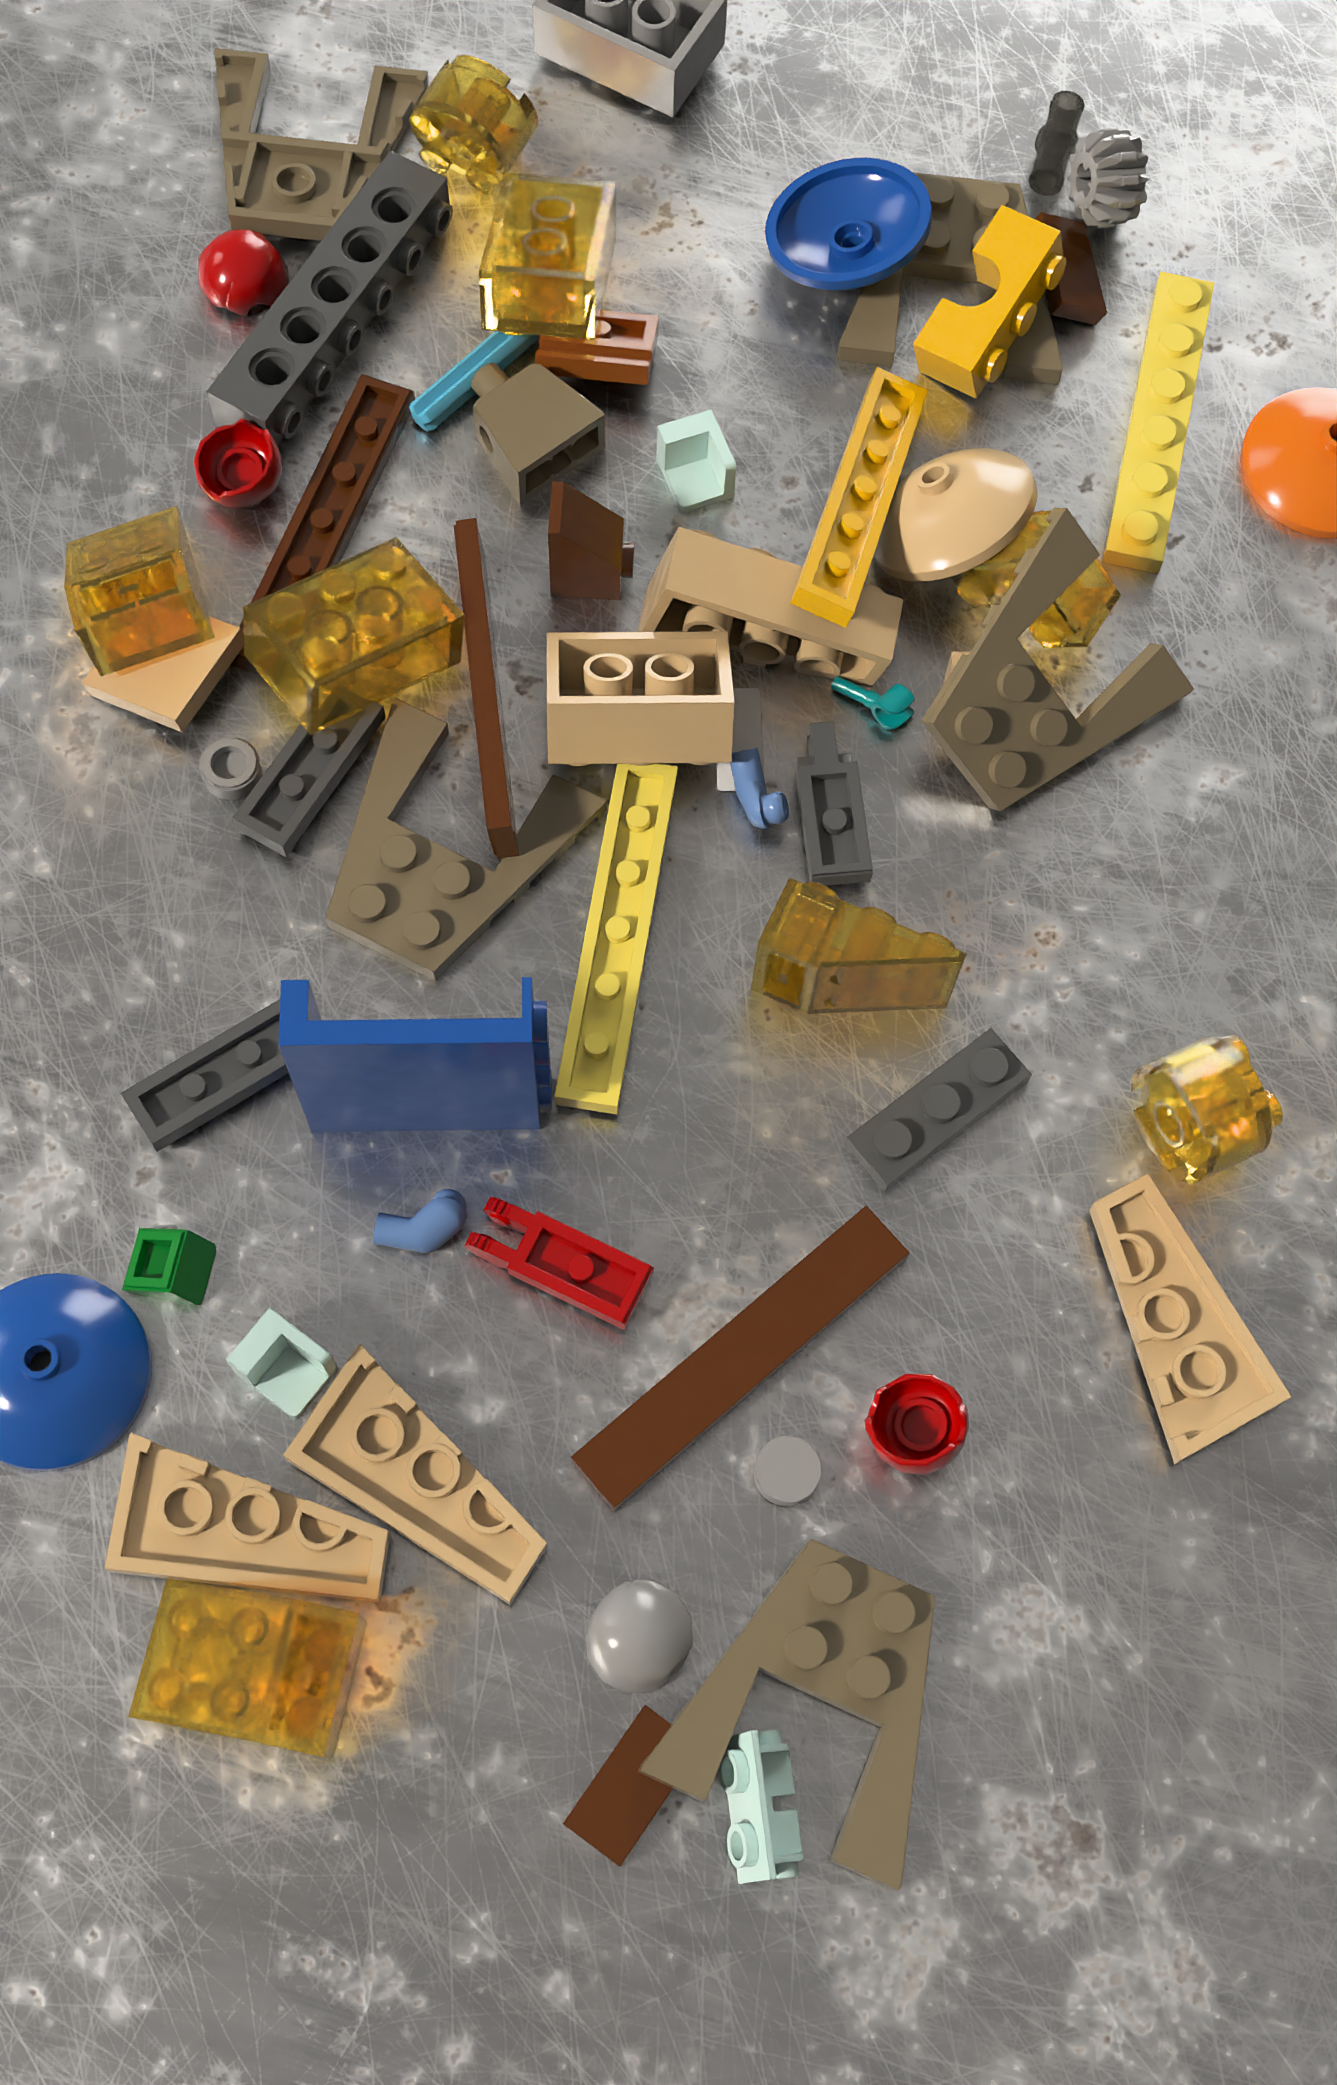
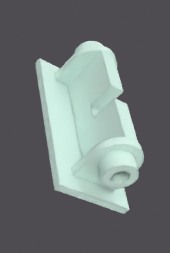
(760, 1840)

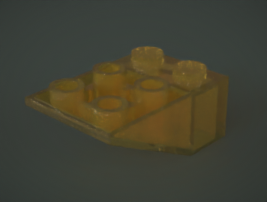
(135, 592)
(848, 958)
(250, 1668)

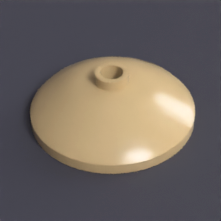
(955, 514)

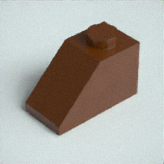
(586, 547)

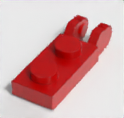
(565, 1263)

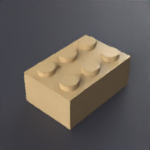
(639, 698)

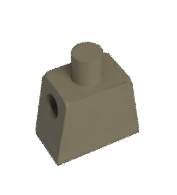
(533, 427)

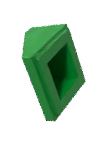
(170, 1265)

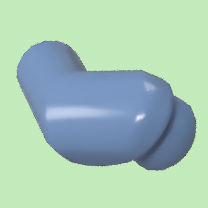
(751, 791)
(427, 1228)

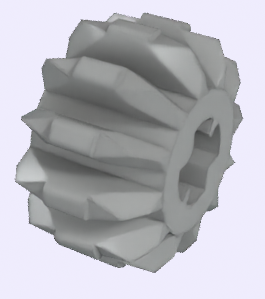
(1108, 177)

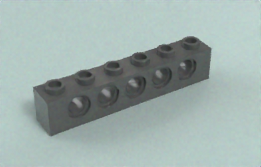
(333, 299)

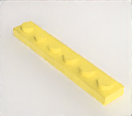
(1158, 423)
(616, 938)

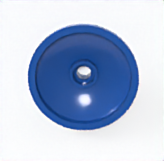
(848, 223)
(94, 1375)

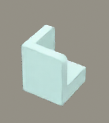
(696, 461)
(282, 1363)

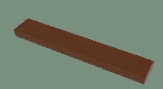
(338, 488)
(485, 690)
(739, 1358)

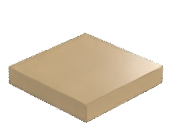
(171, 685)

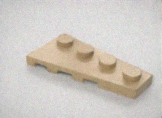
(1186, 1332)
(401, 1469)
(219, 1528)

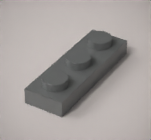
(304, 779)
(209, 1079)
(937, 1109)

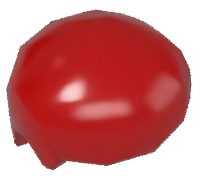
(241, 271)
(238, 465)
(917, 1423)

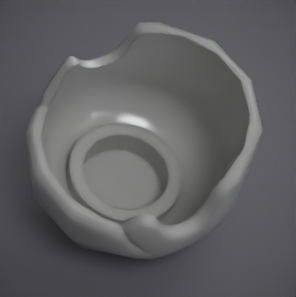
(639, 1636)

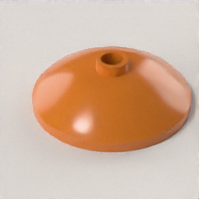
(1293, 460)

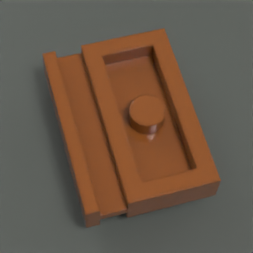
(619, 353)

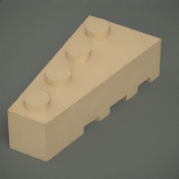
(748, 592)

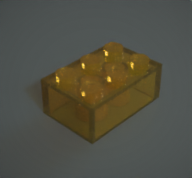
(548, 256)
(353, 635)

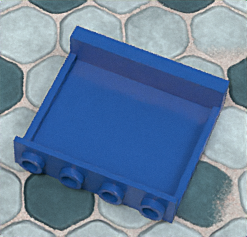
(416, 1069)

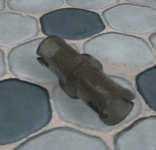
(1056, 143)

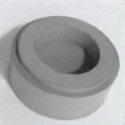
(230, 768)
(787, 1470)

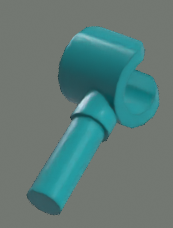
(889, 709)

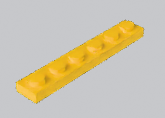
(859, 499)

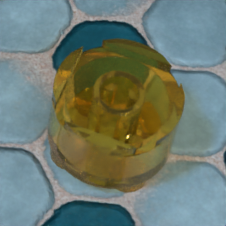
(472, 122)
(1204, 1107)

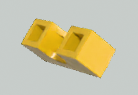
(971, 343)

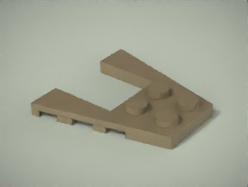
(300, 183)
(959, 218)
(1001, 712)
(418, 896)
(849, 1642)

